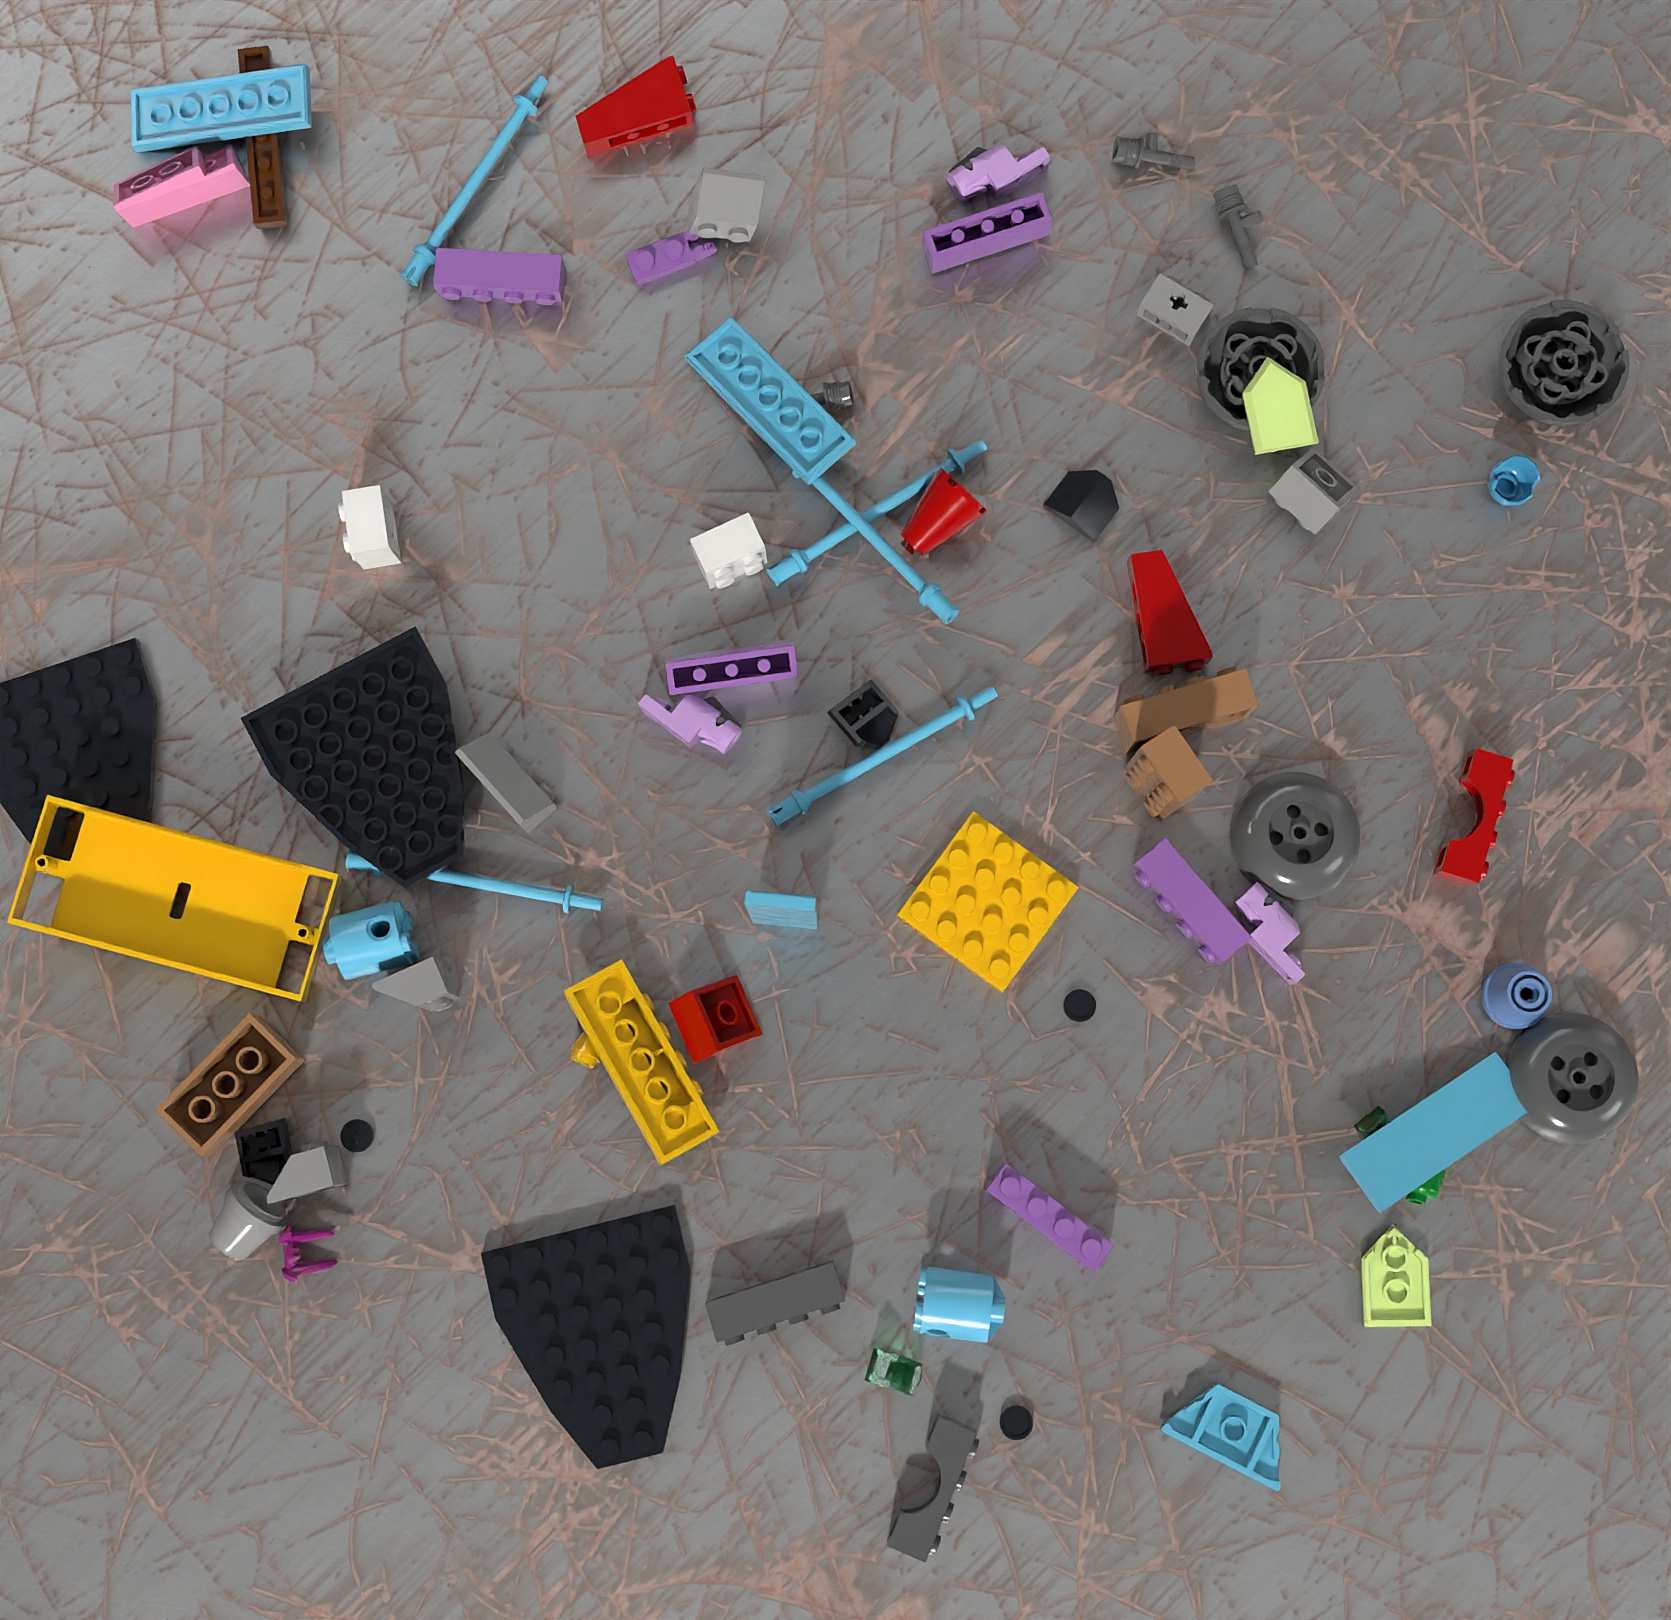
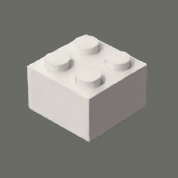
(370, 527)
(729, 551)

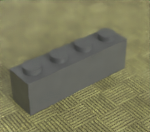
(774, 1302)

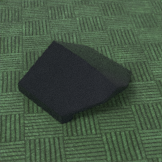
(1084, 502)
(866, 716)
(264, 1150)

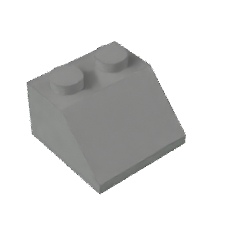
(726, 205)
(1313, 490)
(421, 985)
(309, 1172)

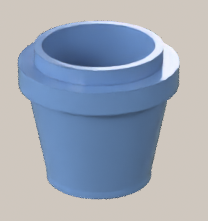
(1503, 999)

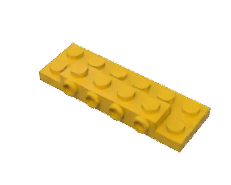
(642, 1061)

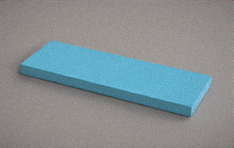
(221, 108)
(770, 400)
(782, 909)
(1434, 1133)

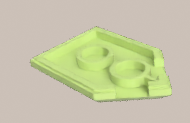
(1278, 410)
(1395, 1283)

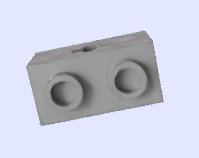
(1181, 323)

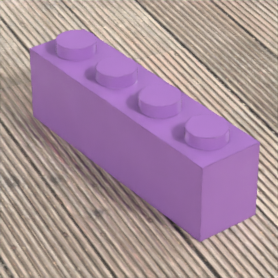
(986, 232)
(499, 276)
(731, 667)
(1191, 902)
(1049, 1217)

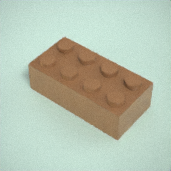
(1191, 708)
(1166, 773)
(229, 1085)

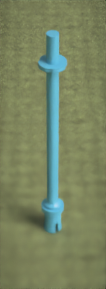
(426, 253)
(800, 559)
(929, 593)
(802, 800)
(567, 897)

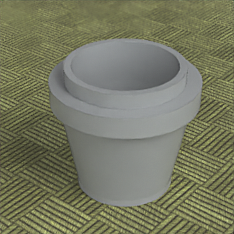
(246, 1220)

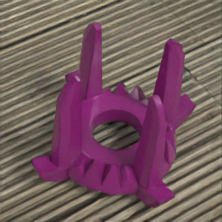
(292, 1267)

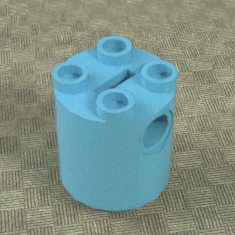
(370, 940)
(958, 1304)

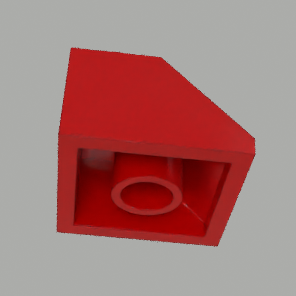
(714, 1018)

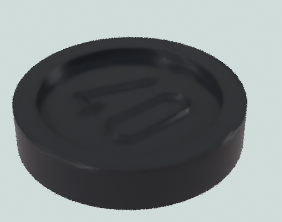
(1079, 1005)
(357, 1135)
(1016, 1422)

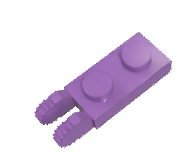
(667, 256)

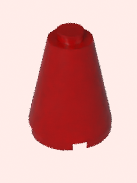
(939, 514)

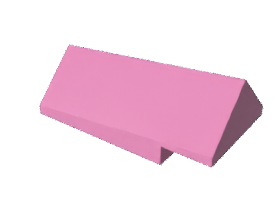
(179, 184)

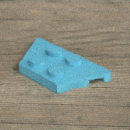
(1231, 1432)

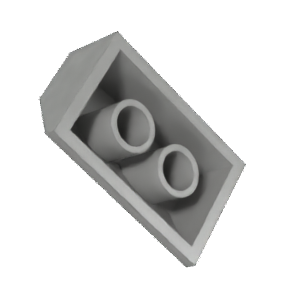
(508, 780)

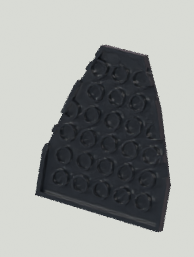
(79, 737)
(373, 757)
(600, 1327)

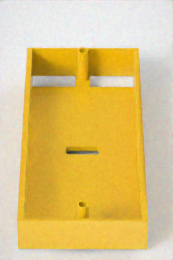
(126, 883)

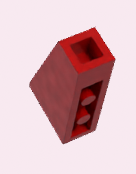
(638, 110)
(1164, 618)

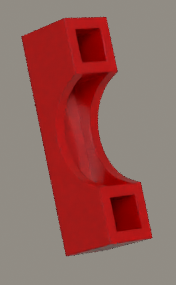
(1486, 779)

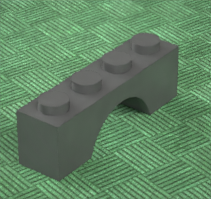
(917, 1527)

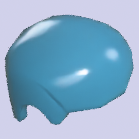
(1513, 480)

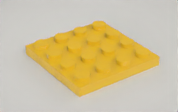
(987, 901)

